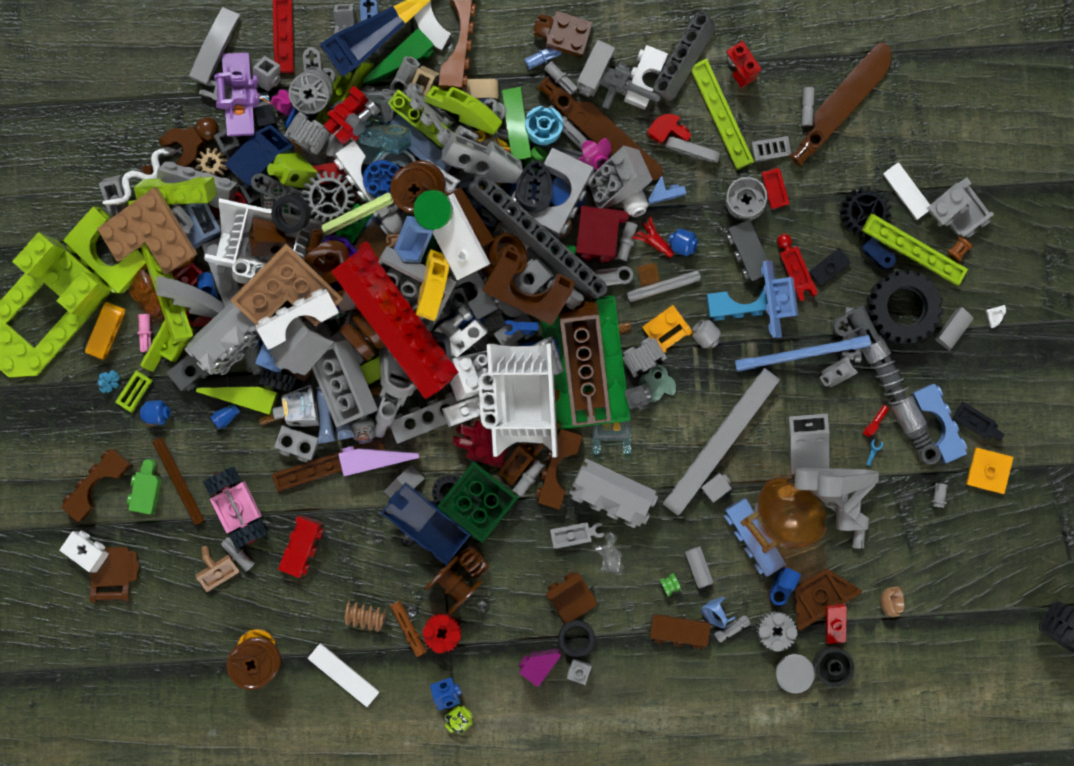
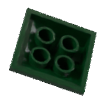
(477, 502)

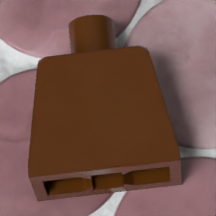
(267, 238)

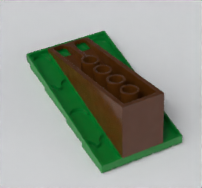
(592, 364)

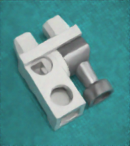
(462, 339)

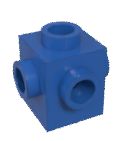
(445, 693)

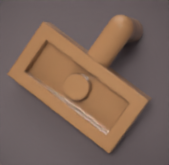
(216, 572)

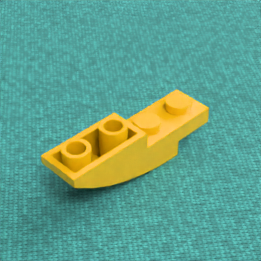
(433, 285)

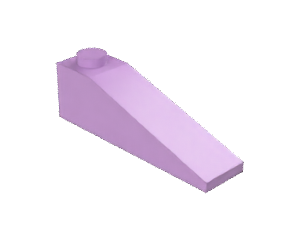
(361, 460)

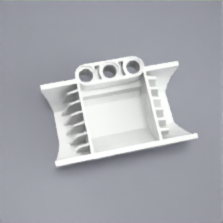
(235, 228)
(521, 396)

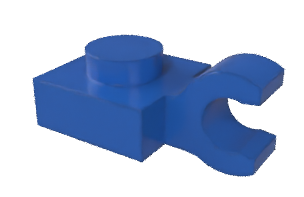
(527, 328)

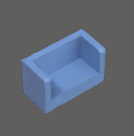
(412, 241)

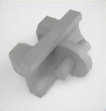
(837, 372)

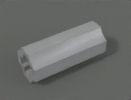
(699, 567)

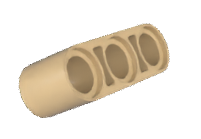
(482, 88)

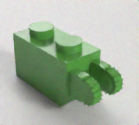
(145, 489)

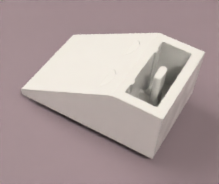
(470, 368)

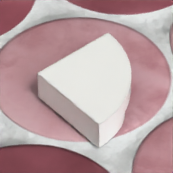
(995, 315)

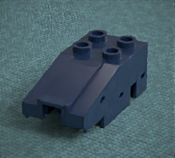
(425, 523)

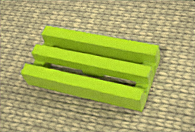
(136, 388)

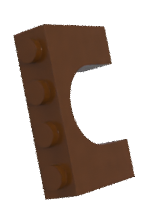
(543, 306)

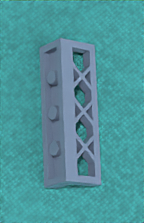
(422, 146)

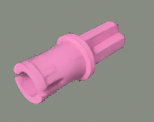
(144, 332)

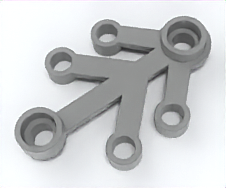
(429, 112)

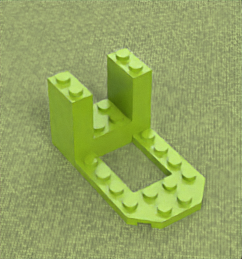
(79, 291)

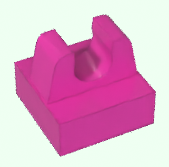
(282, 102)

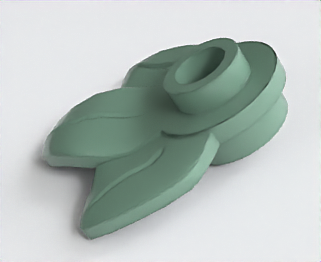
(658, 385)

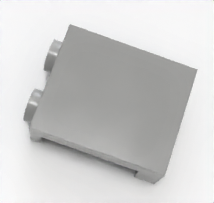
(972, 217)

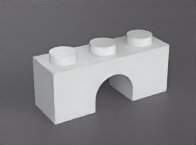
(650, 61)

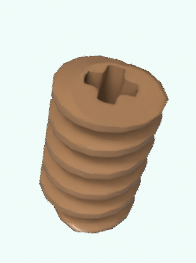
(364, 616)

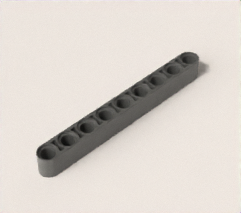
(529, 234)

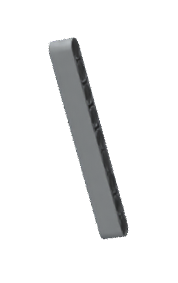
(721, 441)

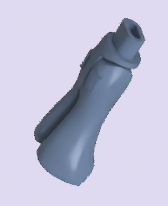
(326, 429)

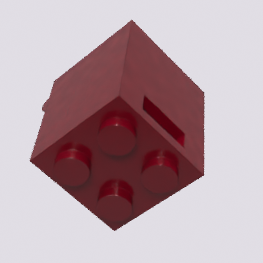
(598, 233)

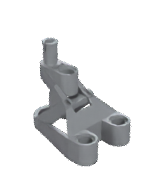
(391, 395)
(833, 487)

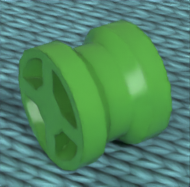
(670, 584)

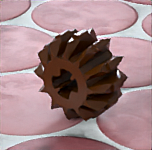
(473, 561)

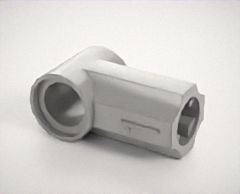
(405, 74)
(611, 275)

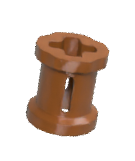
(959, 249)

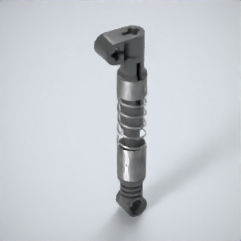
(878, 356)

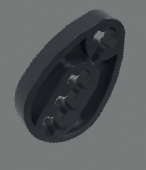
(543, 190)

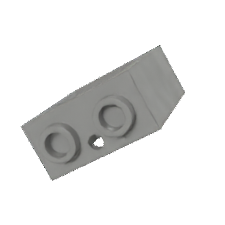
(594, 68)

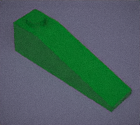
(415, 46)

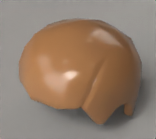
(892, 601)

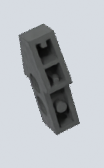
(180, 376)

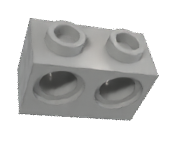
(298, 439)

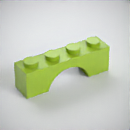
(187, 192)

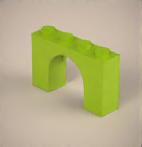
(83, 242)

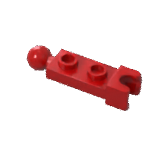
(795, 267)

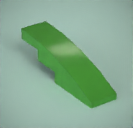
(516, 123)

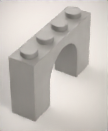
(577, 176)

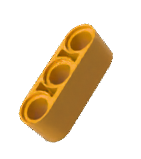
(105, 331)

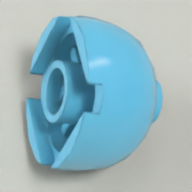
(543, 125)

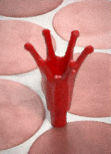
(654, 239)

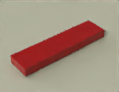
(283, 35)

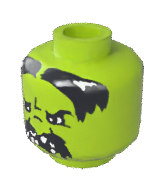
(458, 719)

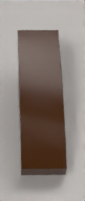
(521, 459)

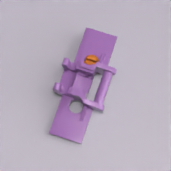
(244, 94)

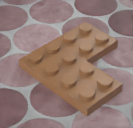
(148, 222)
(279, 280)

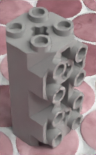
(223, 340)
(613, 493)

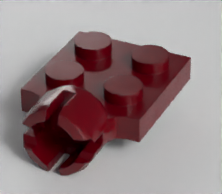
(478, 444)

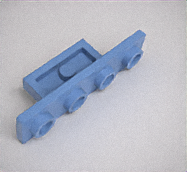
(780, 298)

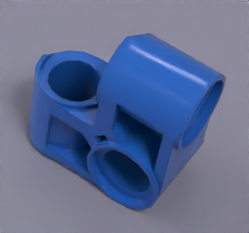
(785, 582)

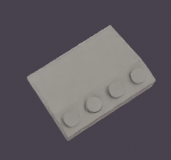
(408, 279)

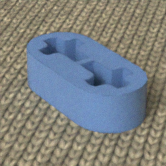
(364, 12)

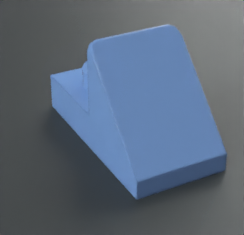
(661, 194)

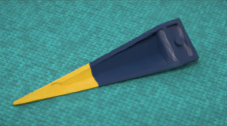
(356, 43)

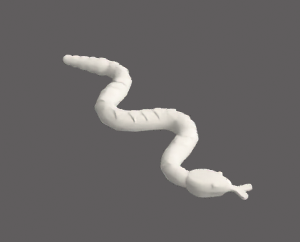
(166, 151)

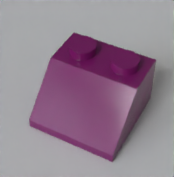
(538, 664)

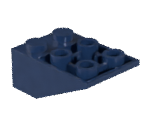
(258, 154)

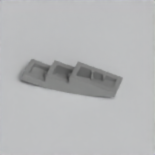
(214, 45)
(189, 296)

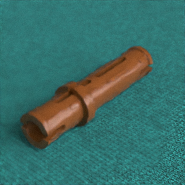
(408, 629)

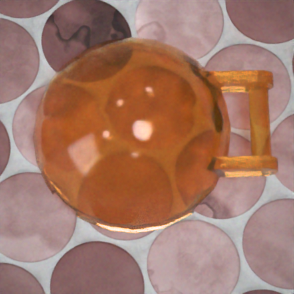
(786, 516)

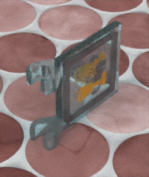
(612, 432)

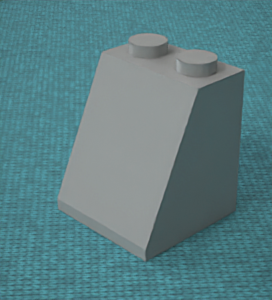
(302, 346)

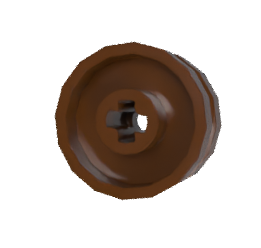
(495, 247)
(362, 336)

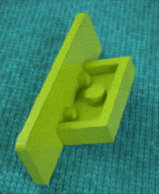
(163, 346)

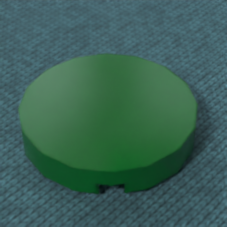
(433, 209)

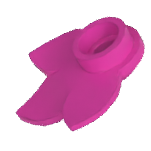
(594, 152)

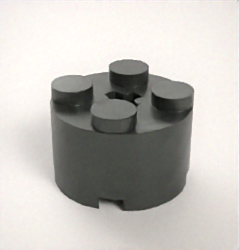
(837, 656)

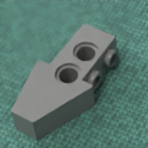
(497, 165)

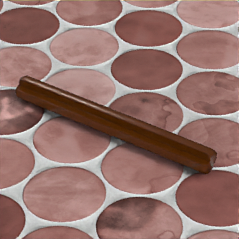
(178, 481)

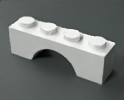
(350, 160)
(273, 329)

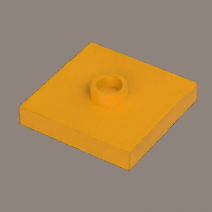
(989, 470)

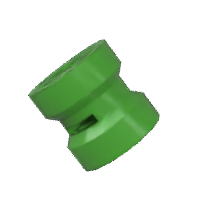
(537, 154)

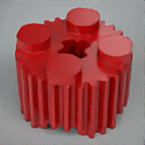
(440, 643)

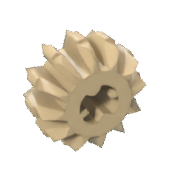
(206, 160)

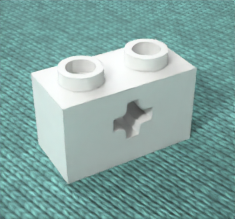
(75, 546)

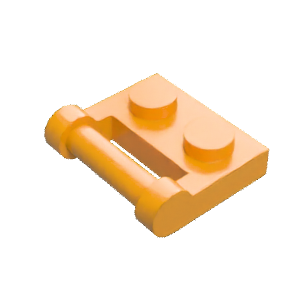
(664, 323)

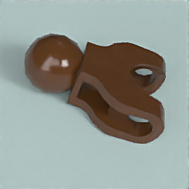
(191, 139)

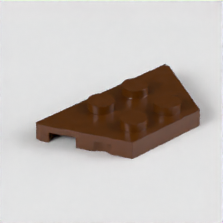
(817, 593)

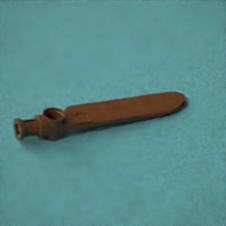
(844, 100)
(596, 124)

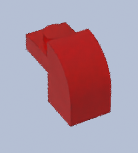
(664, 126)

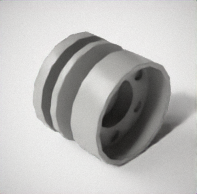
(322, 91)
(751, 189)

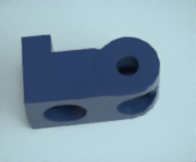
(878, 254)

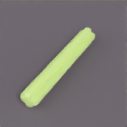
(357, 214)

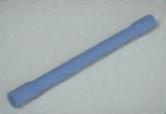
(854, 343)

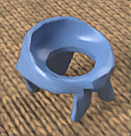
(714, 605)

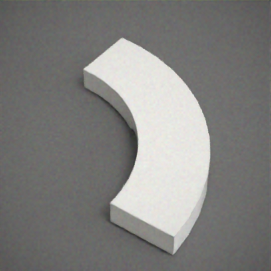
(431, 28)

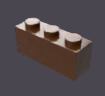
(679, 631)

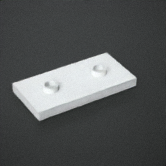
(460, 243)

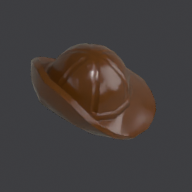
(326, 258)

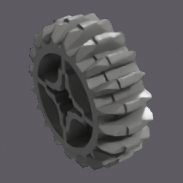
(321, 190)

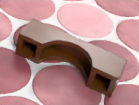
(552, 493)
(80, 503)

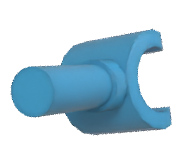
(873, 451)

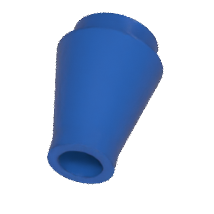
(224, 416)

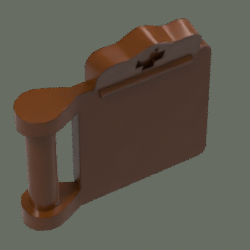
(117, 570)

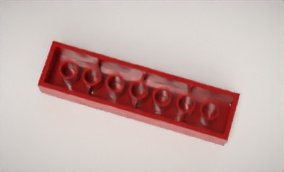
(395, 322)

